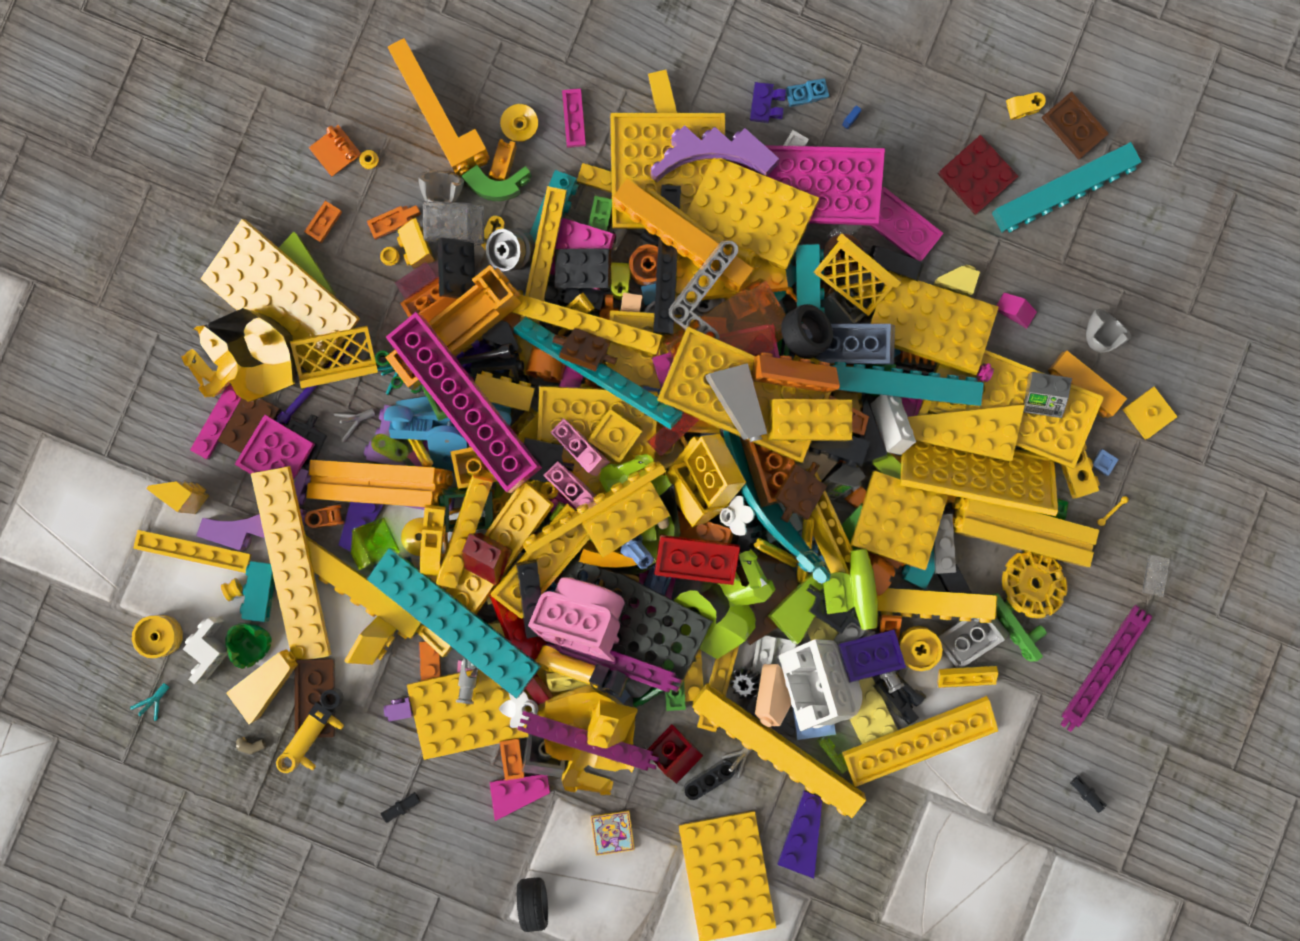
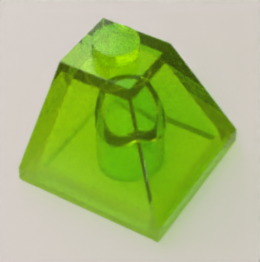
(371, 543)

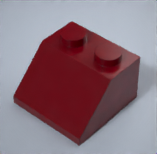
(485, 557)
(675, 753)

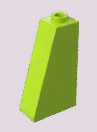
(298, 252)
(792, 613)

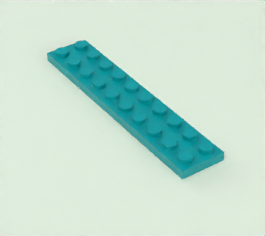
(454, 623)

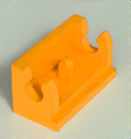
(502, 160)

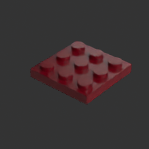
(977, 174)

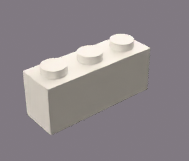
(893, 424)

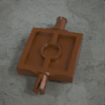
(585, 349)
(800, 492)

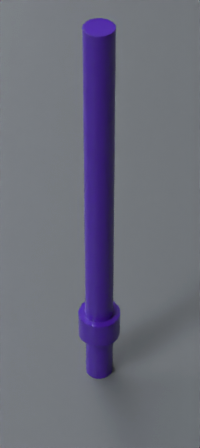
(285, 417)

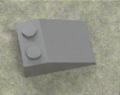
(970, 640)

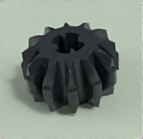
(739, 683)

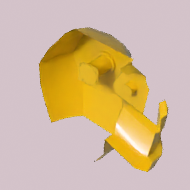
(571, 710)

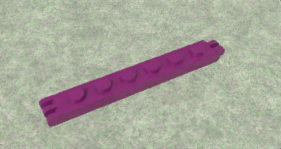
(630, 666)
(1105, 668)
(578, 739)

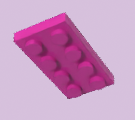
(905, 227)

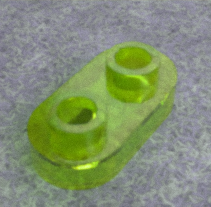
(390, 447)

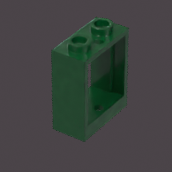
(487, 513)

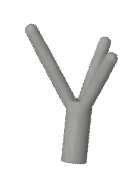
(352, 417)
(742, 758)

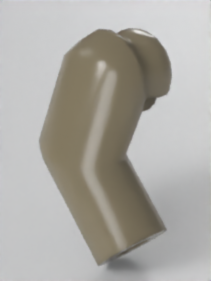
(246, 747)

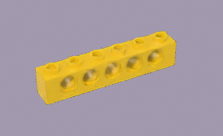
(1089, 484)

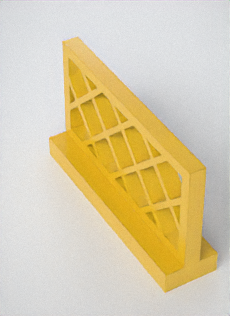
(863, 260)
(334, 373)

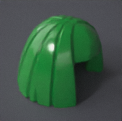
(247, 644)

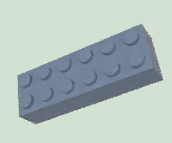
(857, 344)

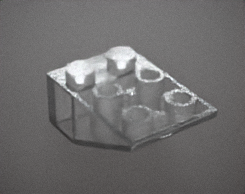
(453, 221)

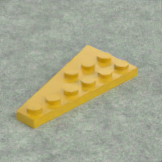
(980, 431)

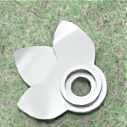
(737, 515)
(515, 707)

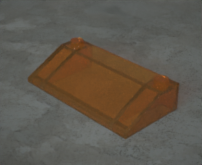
(740, 318)

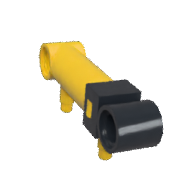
(597, 676)
(318, 717)

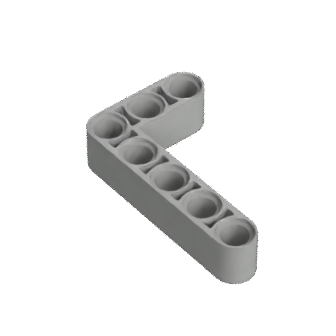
(699, 291)

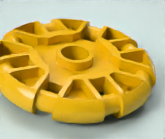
(1027, 591)

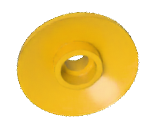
(514, 115)
(409, 534)

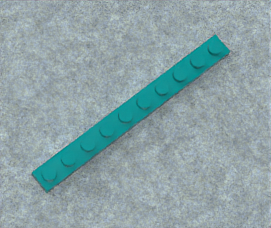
(603, 376)

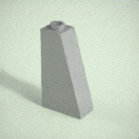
(738, 397)

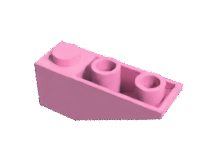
(578, 446)
(569, 485)

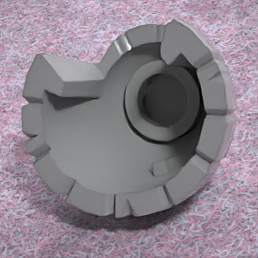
(440, 186)
(1105, 332)

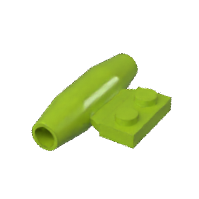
(854, 590)

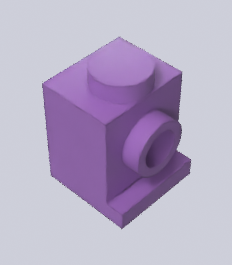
(398, 709)

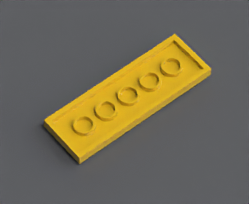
(550, 561)

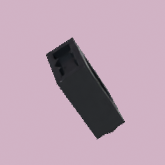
(501, 364)

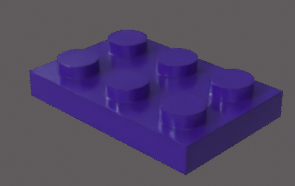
(871, 656)

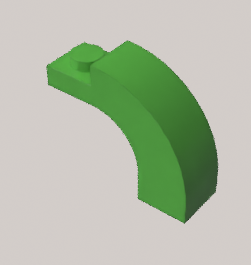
(496, 190)

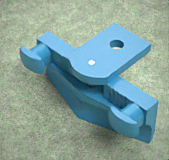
(417, 421)

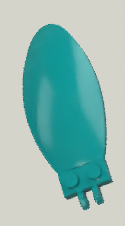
(770, 517)

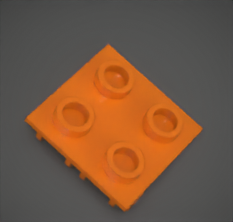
(334, 150)

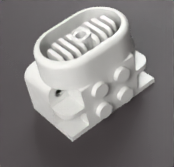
(819, 684)

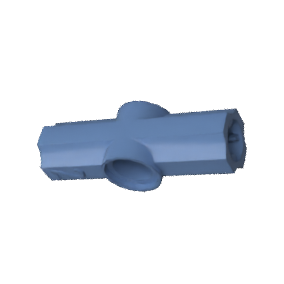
(635, 550)

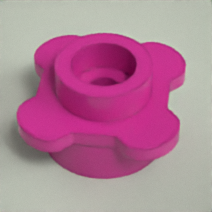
(985, 372)

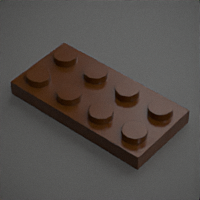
(310, 681)

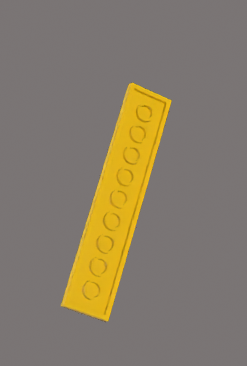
(511, 527)
(291, 563)

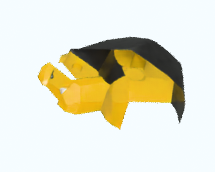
(249, 352)

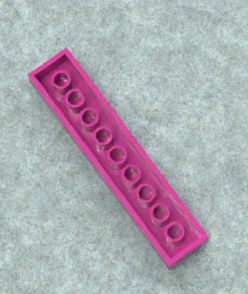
(463, 402)

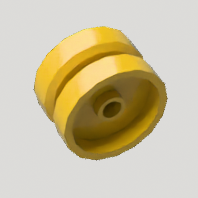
(157, 636)
(930, 653)

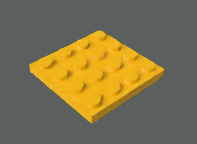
(899, 521)

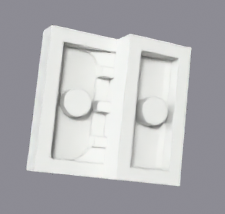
(768, 651)

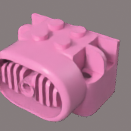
(579, 617)

